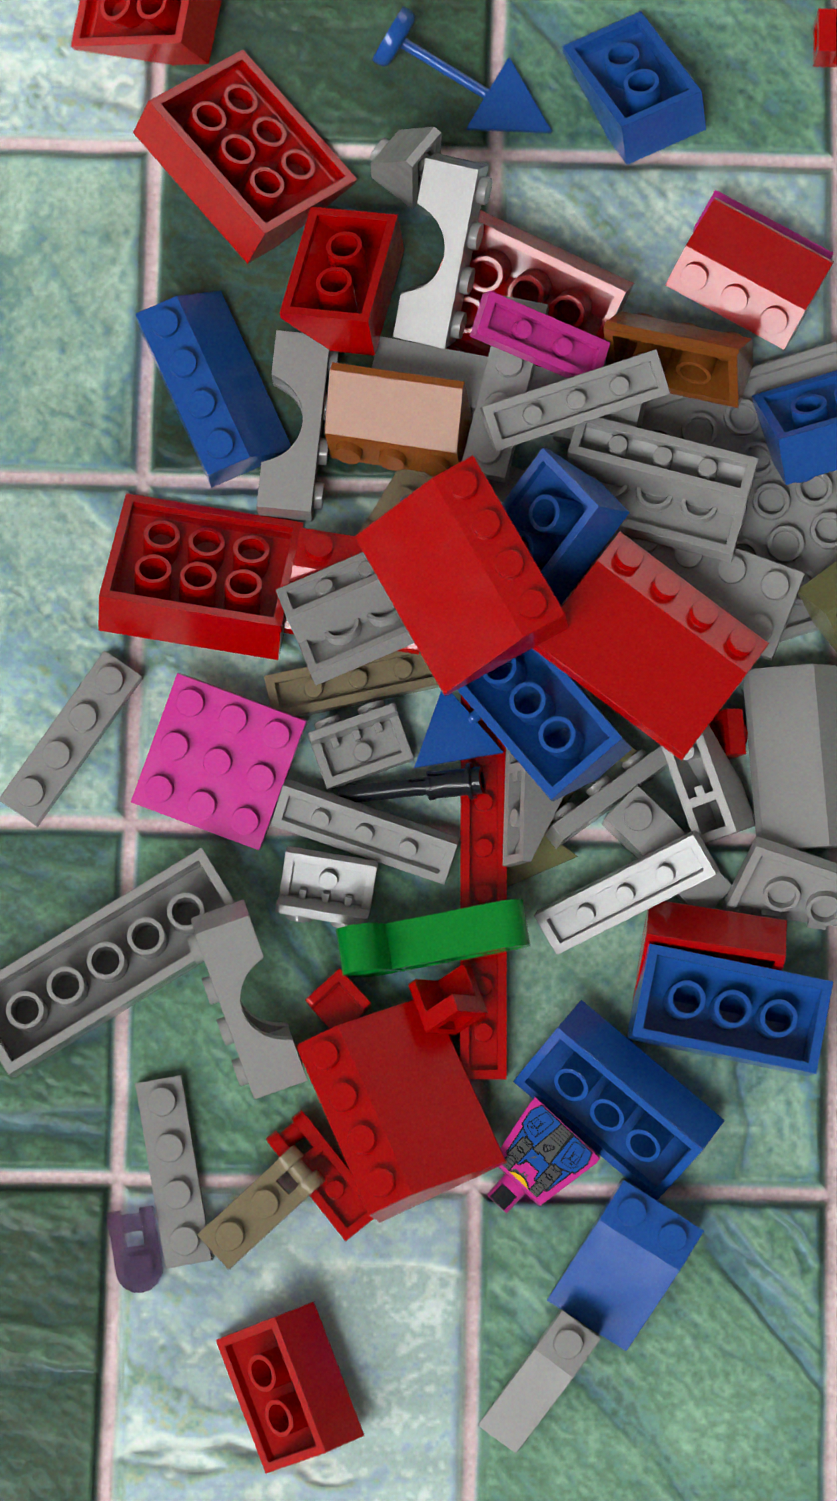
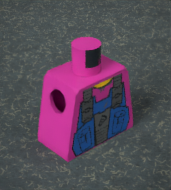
(540, 1158)

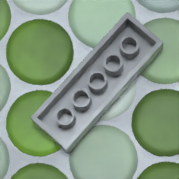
(104, 963)

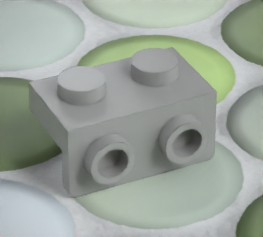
(360, 744)
(326, 887)

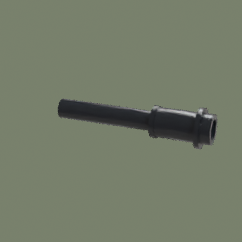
(435, 785)

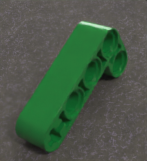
(432, 939)

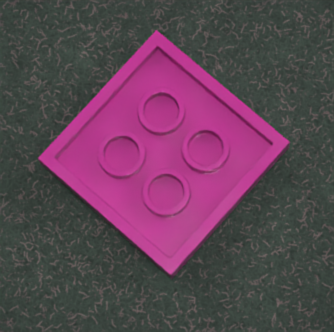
(219, 761)

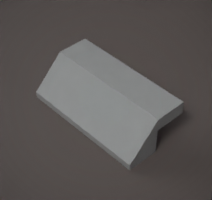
(671, 486)
(342, 618)
(793, 753)

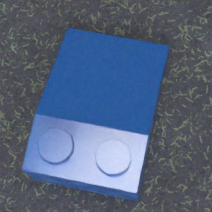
(636, 87)
(625, 1265)

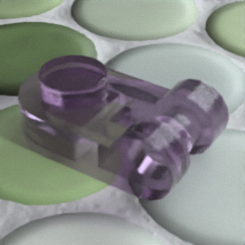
(137, 1266)

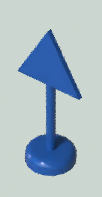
(504, 106)
(454, 735)

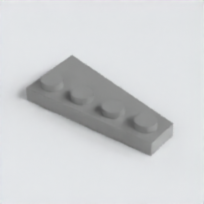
(785, 885)

